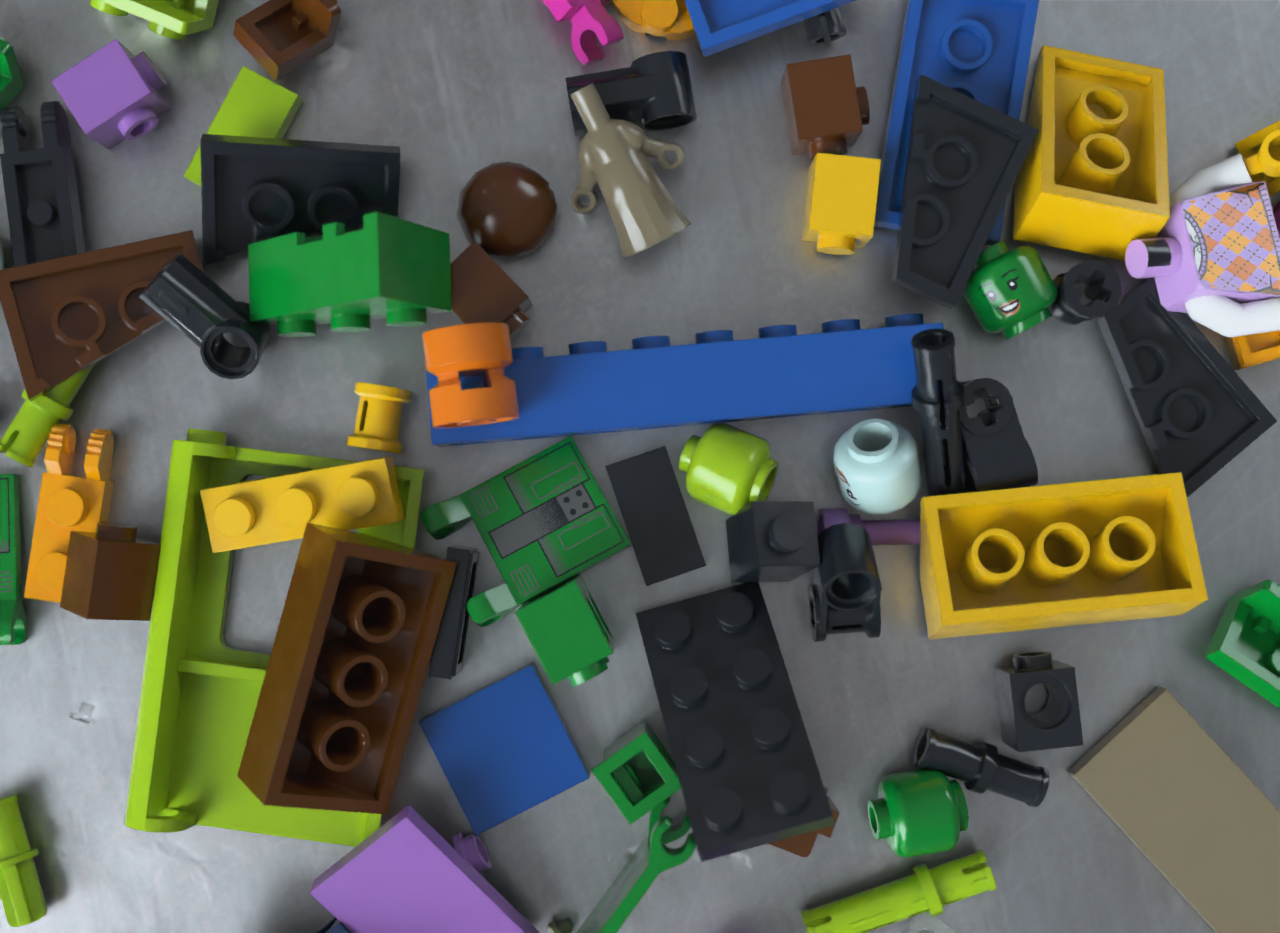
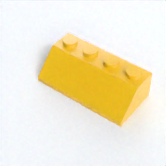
(1058, 556)

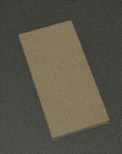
(1190, 813)

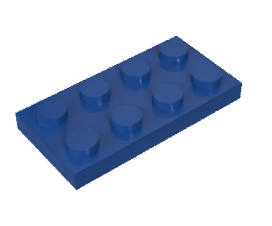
(969, 47)

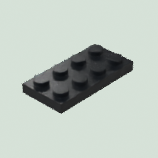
(733, 721)

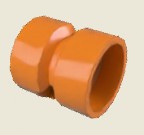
(467, 352)

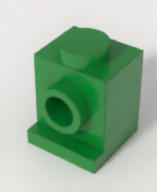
(637, 772)

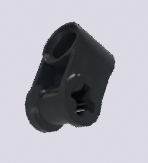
(994, 442)
(845, 585)

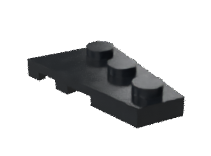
(1180, 388)

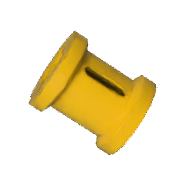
(378, 417)

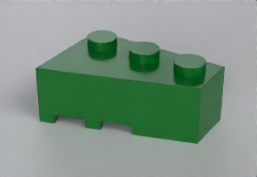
(350, 277)

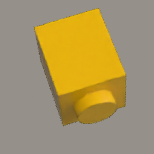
(841, 202)

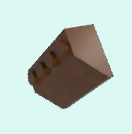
(345, 672)

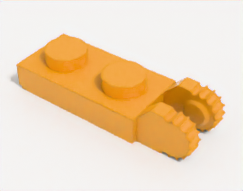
(67, 505)

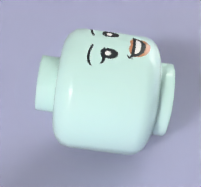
(877, 466)

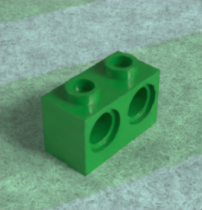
(568, 632)

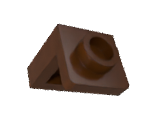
(288, 33)

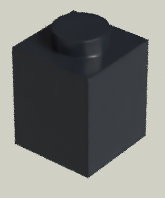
(772, 541)

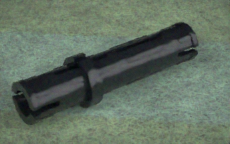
(936, 363)

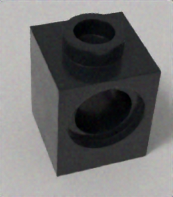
(1057, 723)

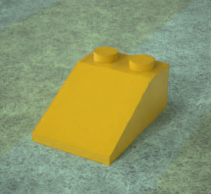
(1097, 157)

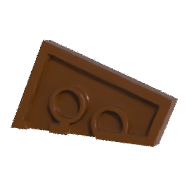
(83, 306)

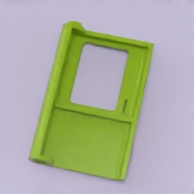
(197, 688)

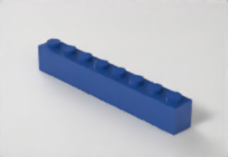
(701, 381)

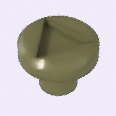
(563, 927)

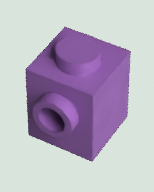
(114, 94)

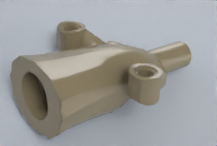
(616, 158)

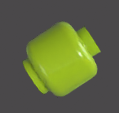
(728, 468)

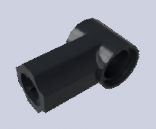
(649, 93)
(203, 314)

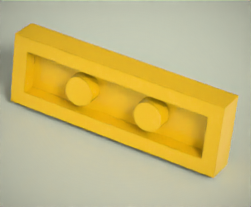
(281, 505)

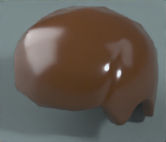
(507, 209)

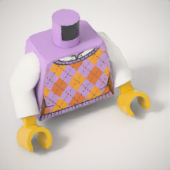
(1219, 248)

